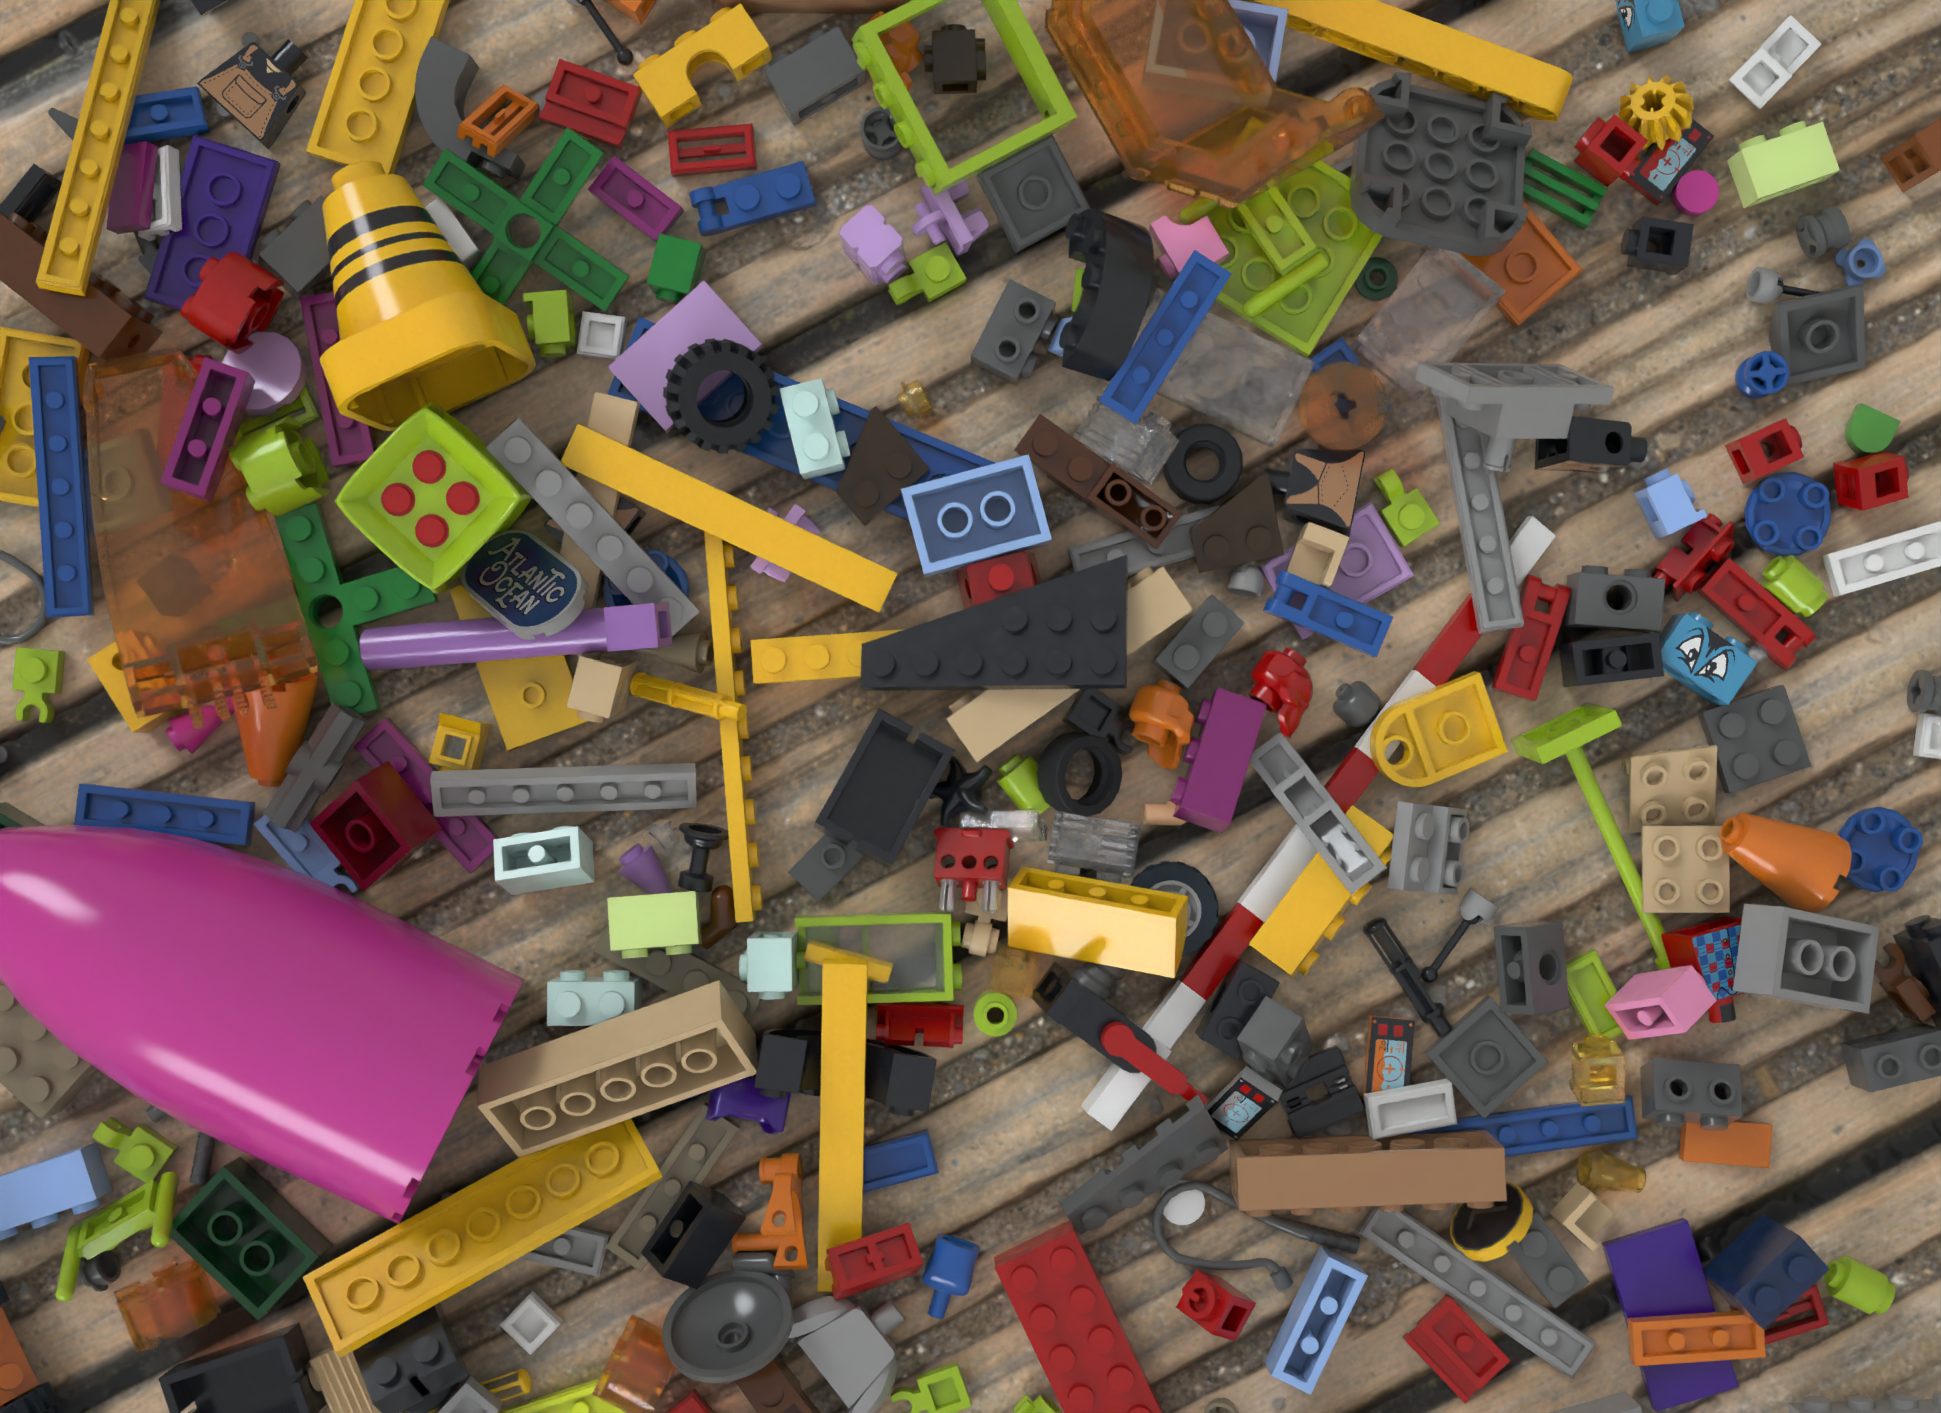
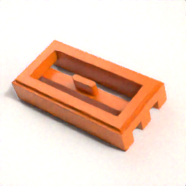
(510, 130)

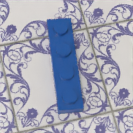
(1165, 337)
(166, 813)

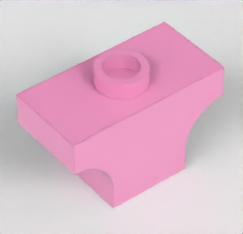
(1180, 241)

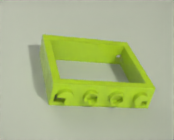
(909, 125)

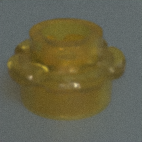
(914, 399)

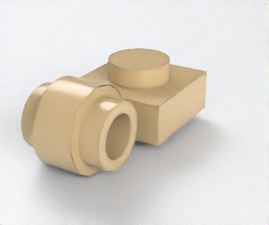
(981, 937)

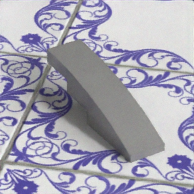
(1316, 813)

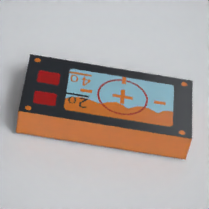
(1388, 1053)

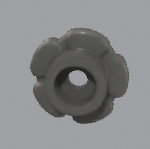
(100, 1270)

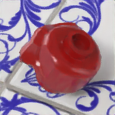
(1285, 684)

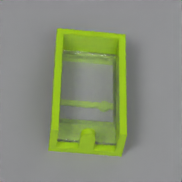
(913, 941)

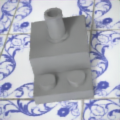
(1512, 401)

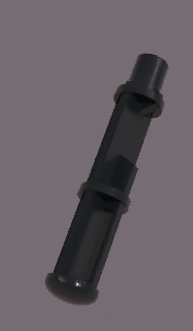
(1407, 975)

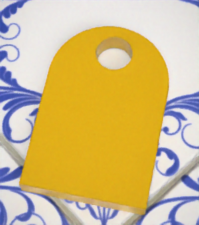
(1440, 733)

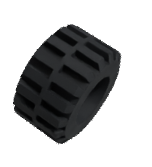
(747, 421)

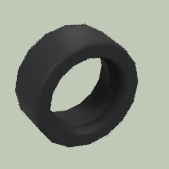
(1105, 780)

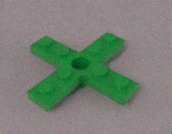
(547, 201)
(362, 600)

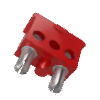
(972, 848)

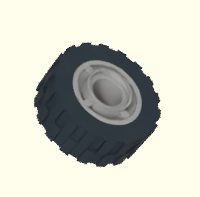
(1187, 881)

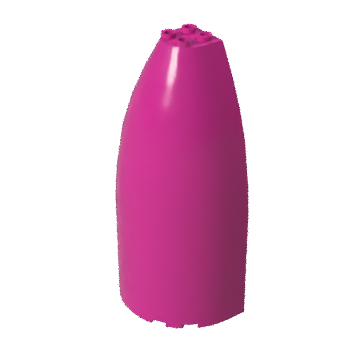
(250, 1000)

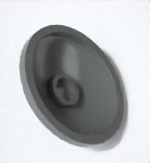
(727, 1326)

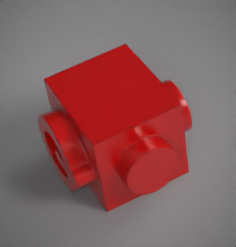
(1609, 150)
(1215, 1305)

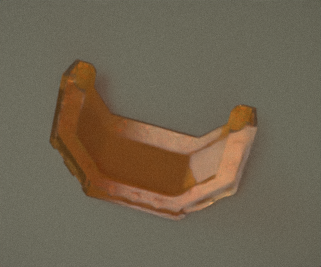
(1195, 99)

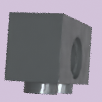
(1640, 605)
(1531, 967)
(1894, 1057)

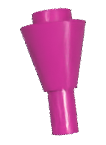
(182, 730)

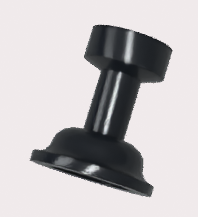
(702, 839)

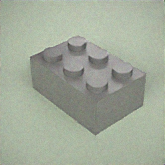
(1806, 958)

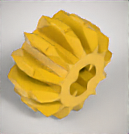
(1657, 110)

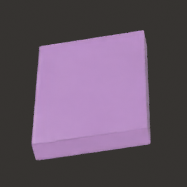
(691, 321)
(1367, 569)

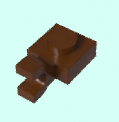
(1905, 992)

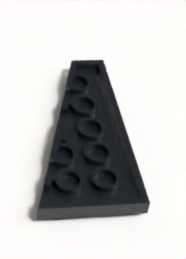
(1036, 638)

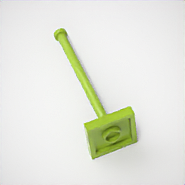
(1567, 736)

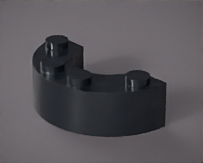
(1113, 293)
(894, 1073)

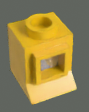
(459, 743)

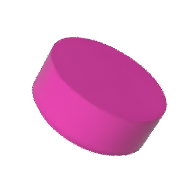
(1695, 193)

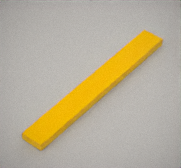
(97, 146)
(728, 517)
(841, 1107)

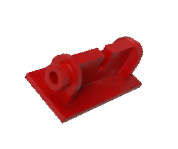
(1707, 544)
(938, 1022)

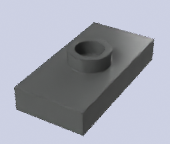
(825, 865)

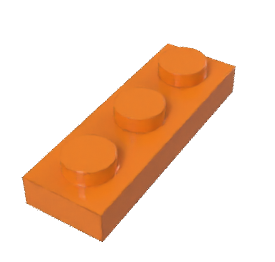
(1694, 1338)

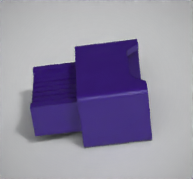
(744, 1101)

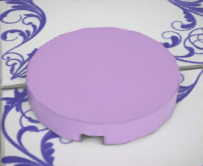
(276, 369)

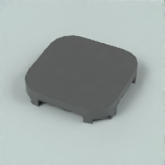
(1441, 169)

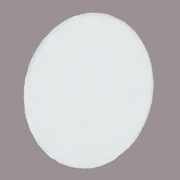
(1184, 1207)

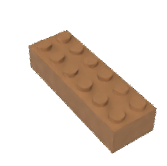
(1367, 1172)

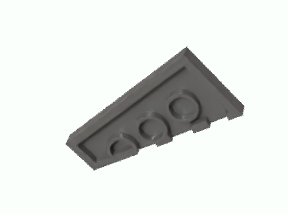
(1144, 1170)

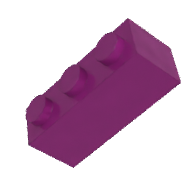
(208, 430)
(1217, 759)

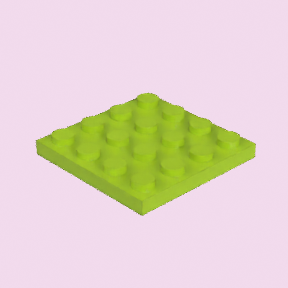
(1324, 208)

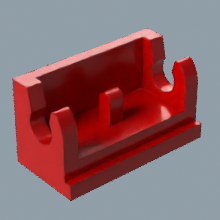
(873, 1261)

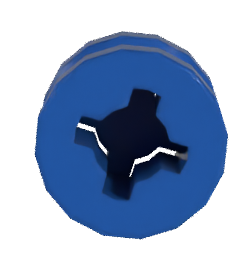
(1771, 370)

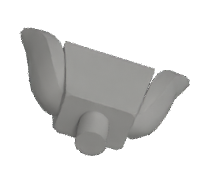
(850, 1348)

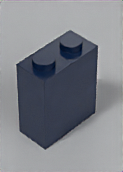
(1764, 1270)

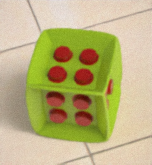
(432, 497)

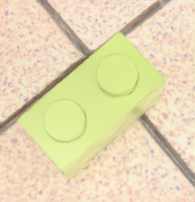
(1782, 164)
(654, 922)

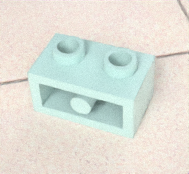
(813, 430)
(543, 860)
(770, 963)
(591, 1000)

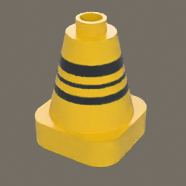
(408, 308)

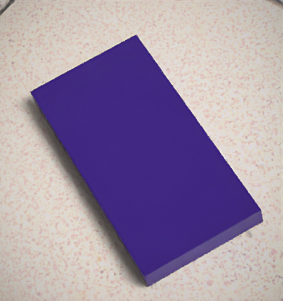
(221, 213)
(1662, 1276)

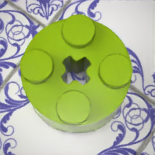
(280, 467)

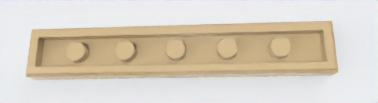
(615, 419)

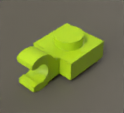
(932, 274)
(1406, 513)
(141, 1152)

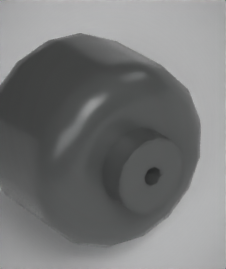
(1356, 704)

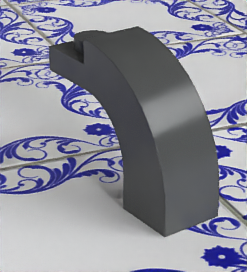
(440, 97)

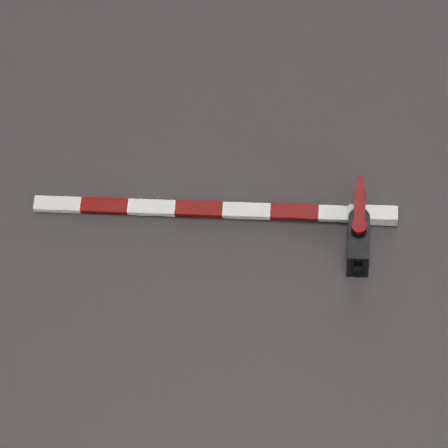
(1142, 1052)

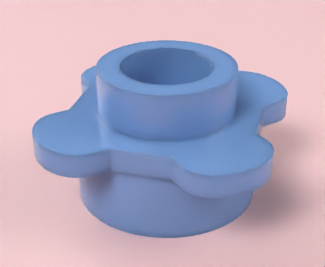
(1871, 257)

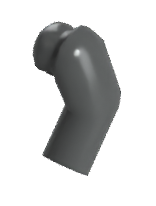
(762, 1263)

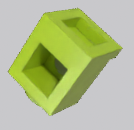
(552, 322)

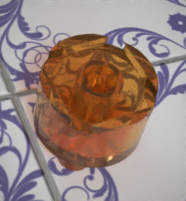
(1361, 422)
(167, 1305)
(635, 1369)

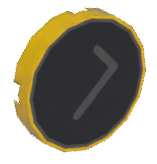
(1488, 1231)

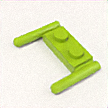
(1280, 238)
(104, 1230)

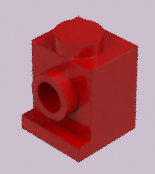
(1749, 458)
(1871, 480)

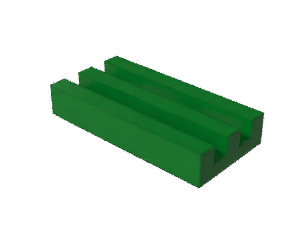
(1569, 176)

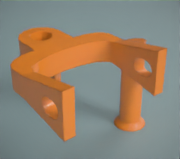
(786, 1199)

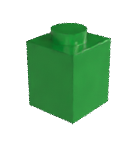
(675, 268)

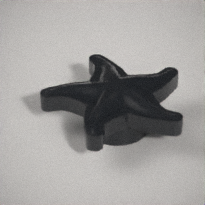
(961, 791)

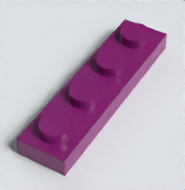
(347, 439)
(463, 836)

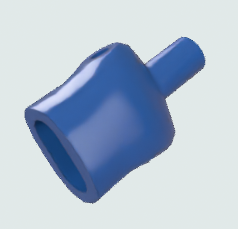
(949, 1271)

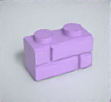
(873, 246)

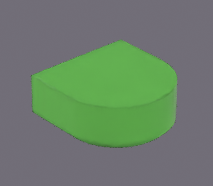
(1869, 430)

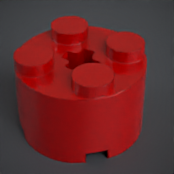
(233, 301)

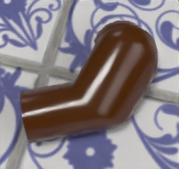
(721, 916)

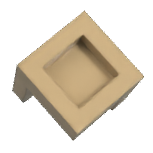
(1317, 554)
(1582, 1215)

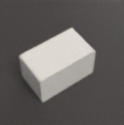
(455, 232)

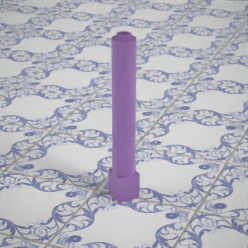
(489, 640)

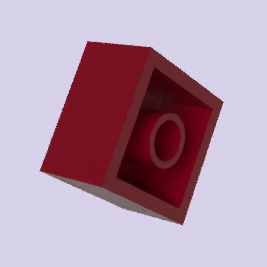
(375, 825)

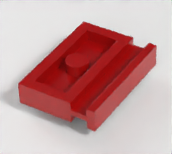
(590, 103)
(1456, 1348)

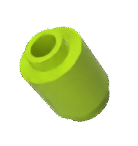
(1794, 585)
(1021, 783)
(991, 999)
(1859, 1285)

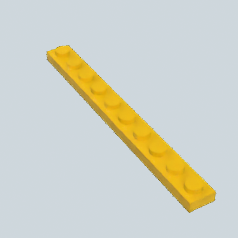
(736, 766)

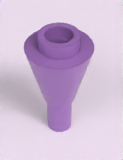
(644, 869)

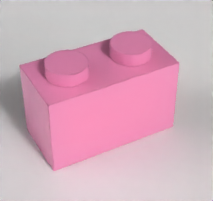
(1660, 1002)

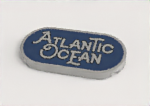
(525, 584)

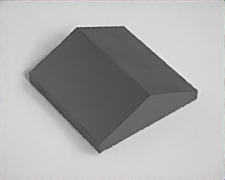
(1820, 333)

